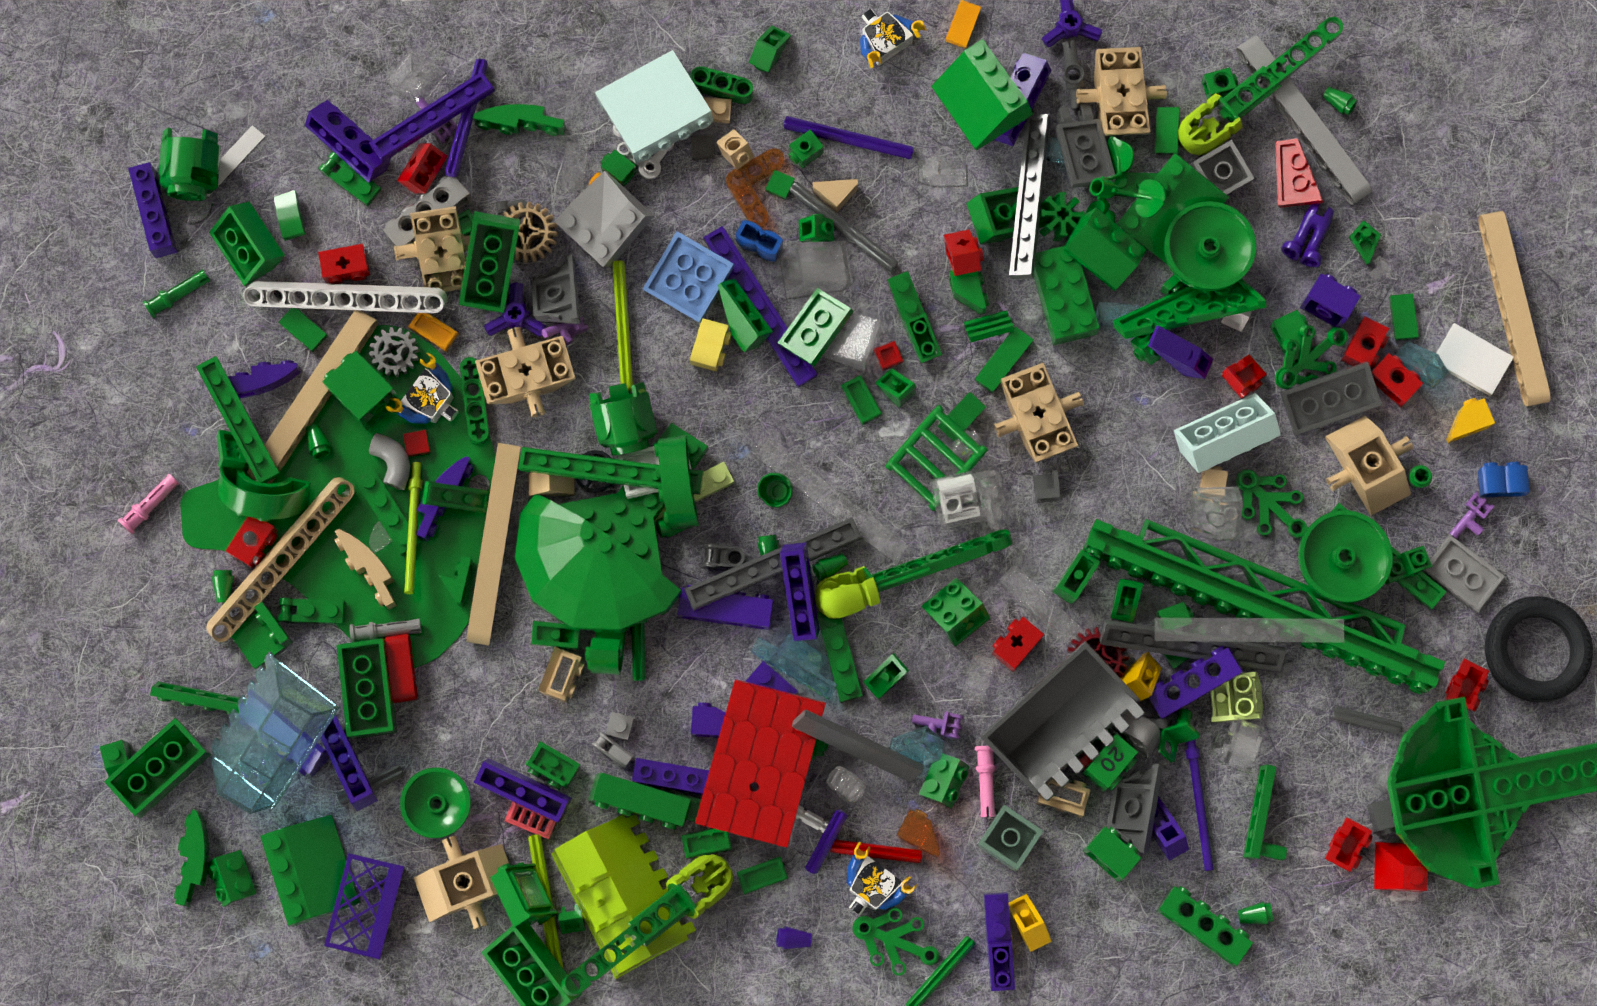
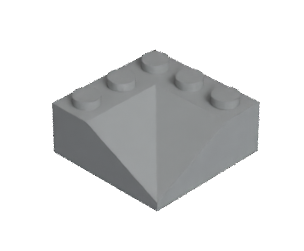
(604, 219)

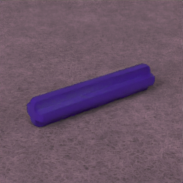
(826, 841)

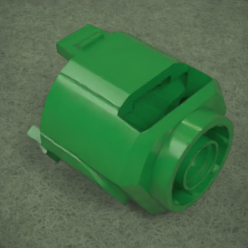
(189, 165)
(624, 419)

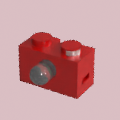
(251, 541)

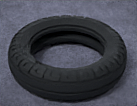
(1567, 620)

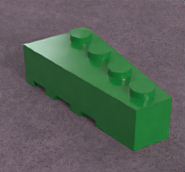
(638, 800)

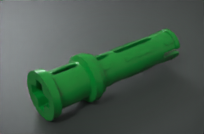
(167, 298)

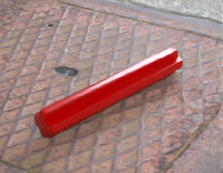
(878, 851)

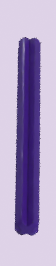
(463, 128)
(849, 137)

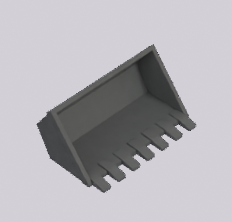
(1062, 720)

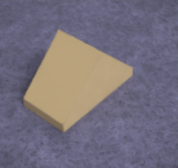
(835, 193)
(550, 485)

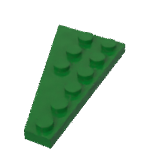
(1189, 307)

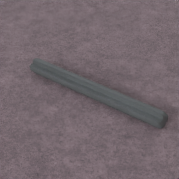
(844, 227)

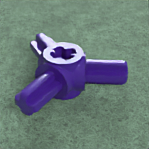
(1064, 30)
(523, 320)

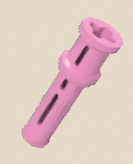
(140, 511)
(985, 769)

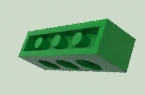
(1171, 910)

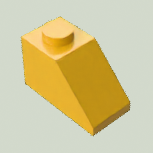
(1470, 420)
(1142, 676)
(1029, 923)

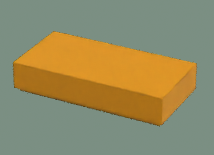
(963, 24)
(433, 330)

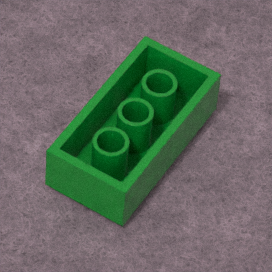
(489, 261)
(1064, 296)
(366, 689)
(528, 968)

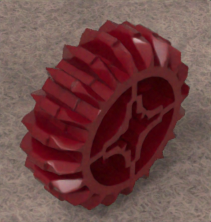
(1117, 664)

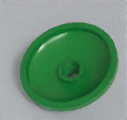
(419, 798)

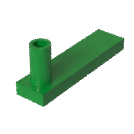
(1254, 842)

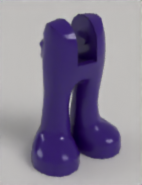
(1320, 224)

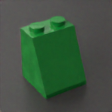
(360, 389)

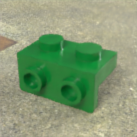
(552, 765)
(945, 780)
(231, 878)

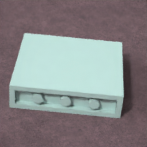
(655, 106)

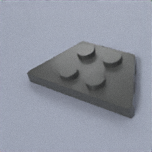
(557, 294)
(1135, 807)

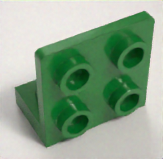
(956, 611)
(261, 635)

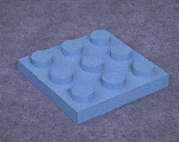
(688, 277)

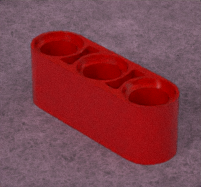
(401, 668)

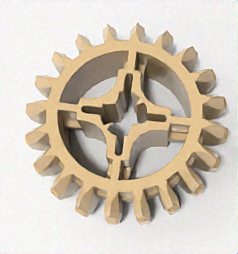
(537, 232)

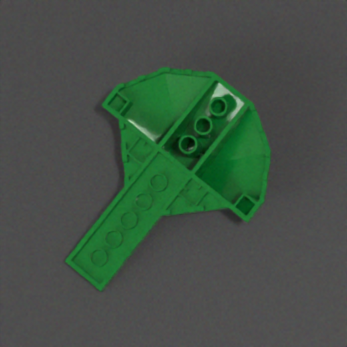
(598, 556)
(1463, 792)

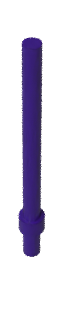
(1192, 755)

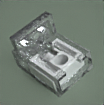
(966, 507)

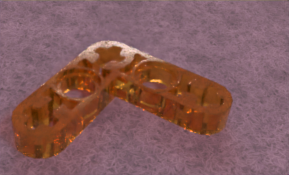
(745, 187)

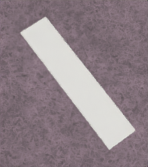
(238, 152)

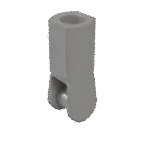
(615, 753)

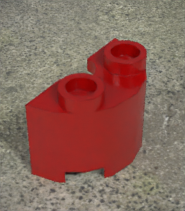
(1244, 376)
(1467, 683)
(1348, 843)

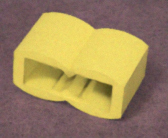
(710, 344)

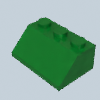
(246, 242)
(1104, 248)

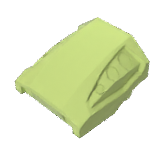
(1238, 699)

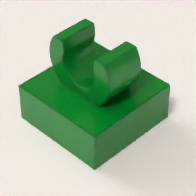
(571, 921)

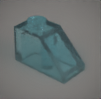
(1423, 362)
(919, 745)

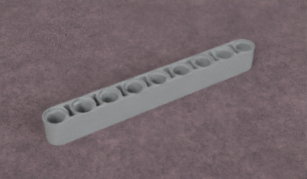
(1307, 125)

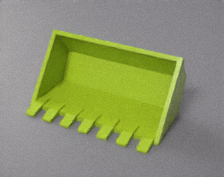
(615, 884)

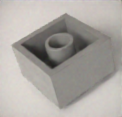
(1225, 168)

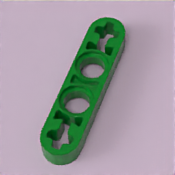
(471, 401)

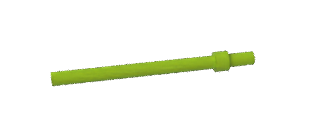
(415, 487)

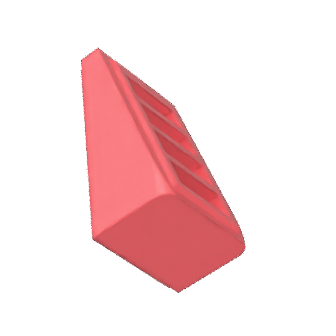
(528, 827)

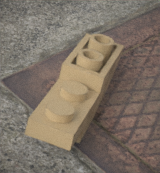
(362, 560)

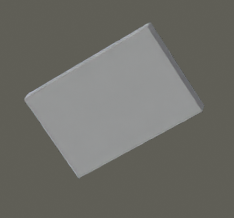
(1464, 574)

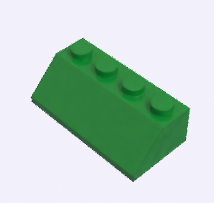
(157, 768)

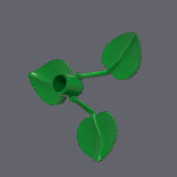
(1150, 195)

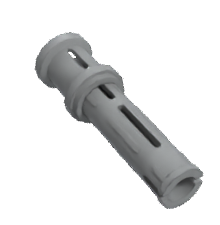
(376, 631)

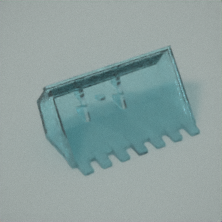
(269, 737)

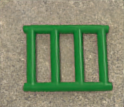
(923, 430)

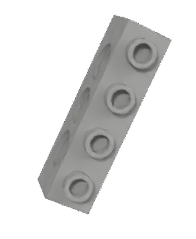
(446, 186)

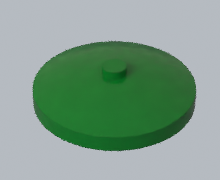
(1210, 246)
(1345, 556)

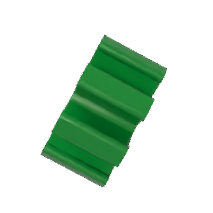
(1055, 206)

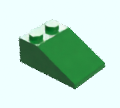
(995, 214)

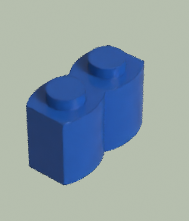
(754, 239)
(1503, 480)

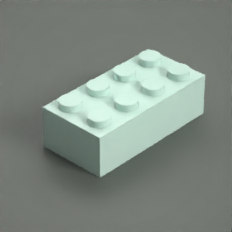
(1227, 432)

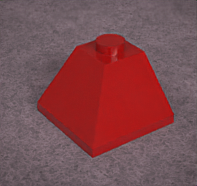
(1398, 869)

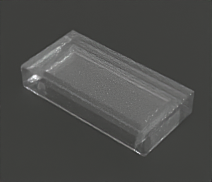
(978, 679)

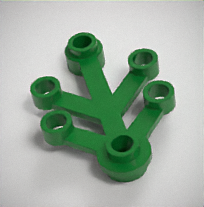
(1307, 357)
(1268, 501)
(891, 939)

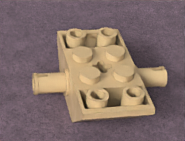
(1118, 74)
(438, 247)
(503, 375)
(1031, 393)
(1376, 485)
(441, 888)

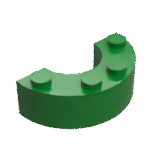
(676, 482)
(262, 499)
(606, 652)

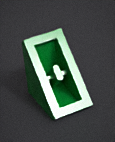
(896, 387)
(1126, 600)

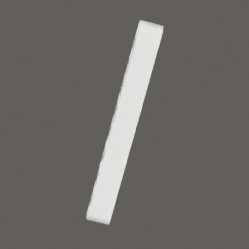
(335, 301)

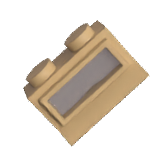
(561, 675)
(1069, 798)

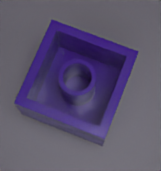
(1330, 300)

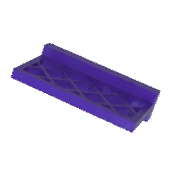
(384, 911)

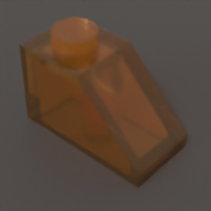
(919, 832)

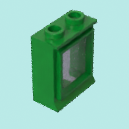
(522, 894)

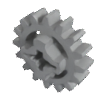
(402, 347)

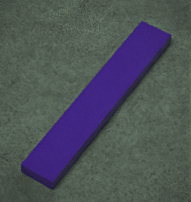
(432, 117)

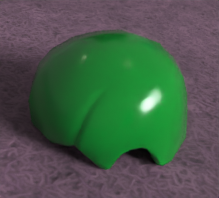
(775, 490)

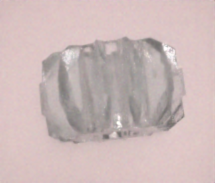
(845, 784)

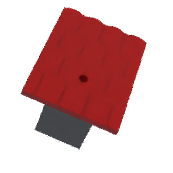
(763, 749)

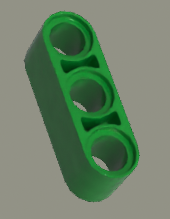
(714, 77)

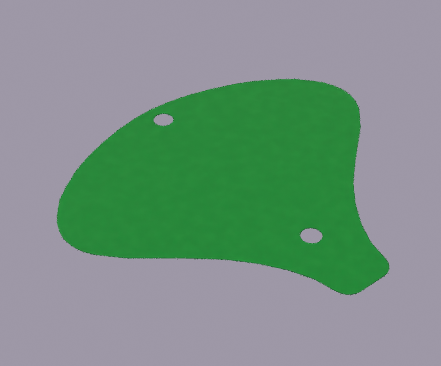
(322, 567)

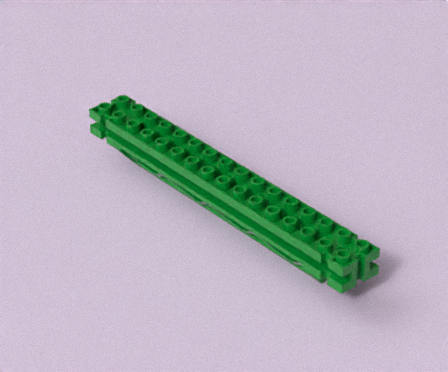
(1206, 586)

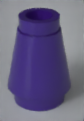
(792, 938)

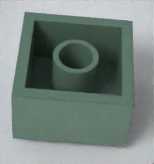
(1010, 838)

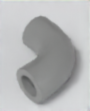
(396, 460)

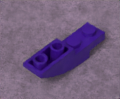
(264, 378)
(453, 475)
(999, 941)

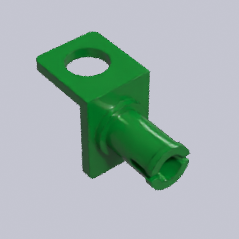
(1177, 734)

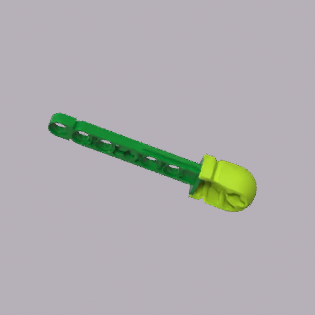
(1233, 108)
(852, 592)
(678, 904)

